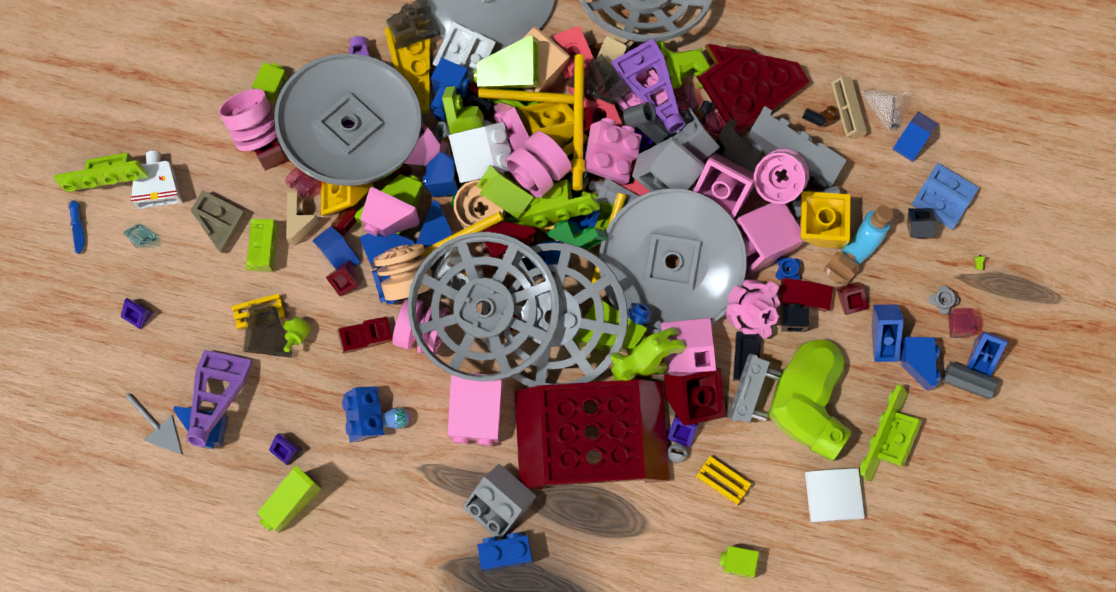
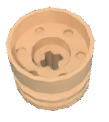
(468, 205)
(402, 266)

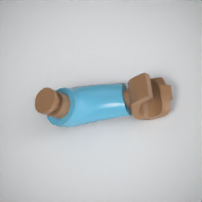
(861, 245)

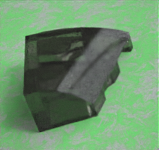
(413, 24)
(603, 81)
(737, 148)
(264, 332)

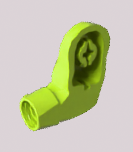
(804, 393)

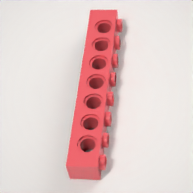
(574, 42)

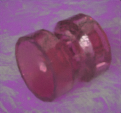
(301, 182)

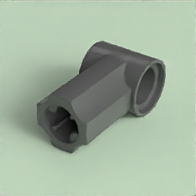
(645, 119)

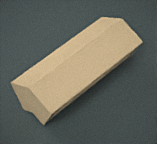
(851, 107)

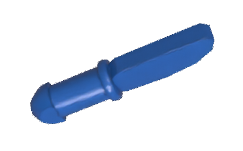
(77, 230)

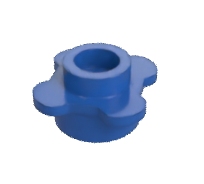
(793, 264)
(639, 313)

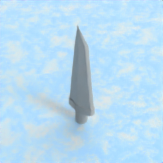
(608, 191)

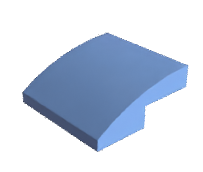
(946, 194)

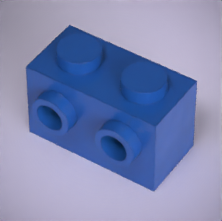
(504, 553)

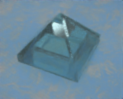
(139, 235)

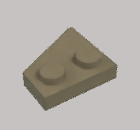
(217, 219)

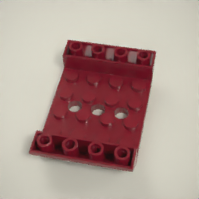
(554, 440)

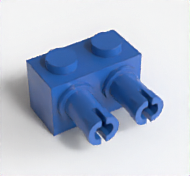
(444, 76)

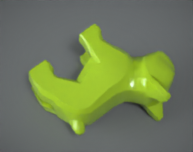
(683, 63)
(647, 356)

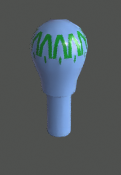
(396, 418)

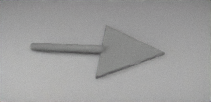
(163, 435)

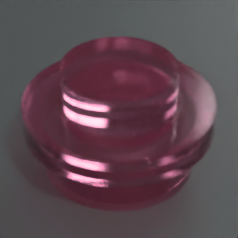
(714, 123)

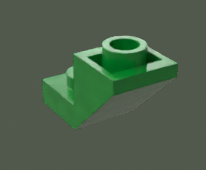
(571, 234)

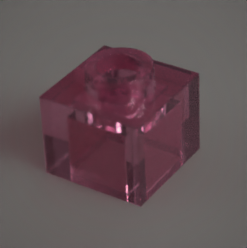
(685, 91)
(962, 323)

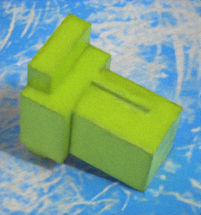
(979, 262)

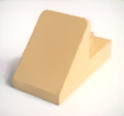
(615, 46)
(297, 224)

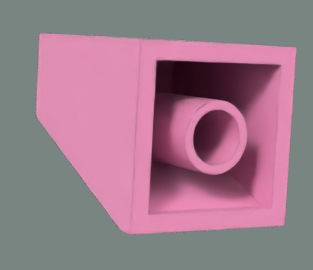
(726, 183)
(768, 235)
(475, 411)

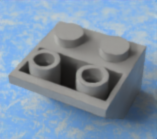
(694, 136)
(667, 166)
(499, 501)

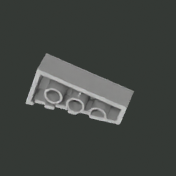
(774, 134)

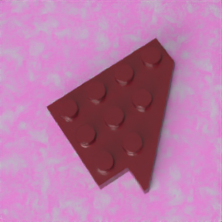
(747, 81)

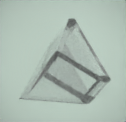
(888, 106)

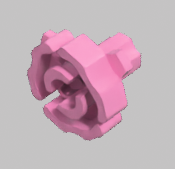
(755, 309)

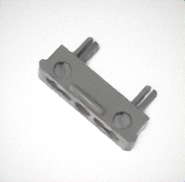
(749, 389)

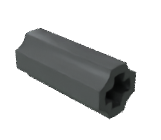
(969, 380)

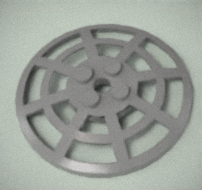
(645, 7)
(479, 291)
(570, 315)

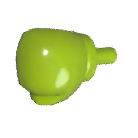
(297, 330)

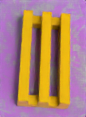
(264, 300)
(741, 492)

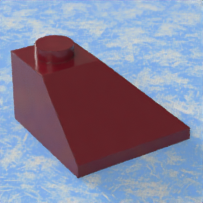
(695, 395)

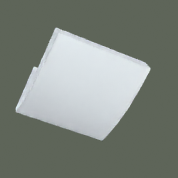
(464, 48)
(834, 495)

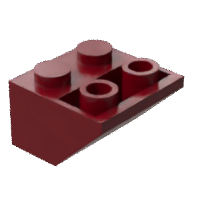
(520, 232)

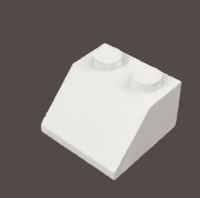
(478, 149)

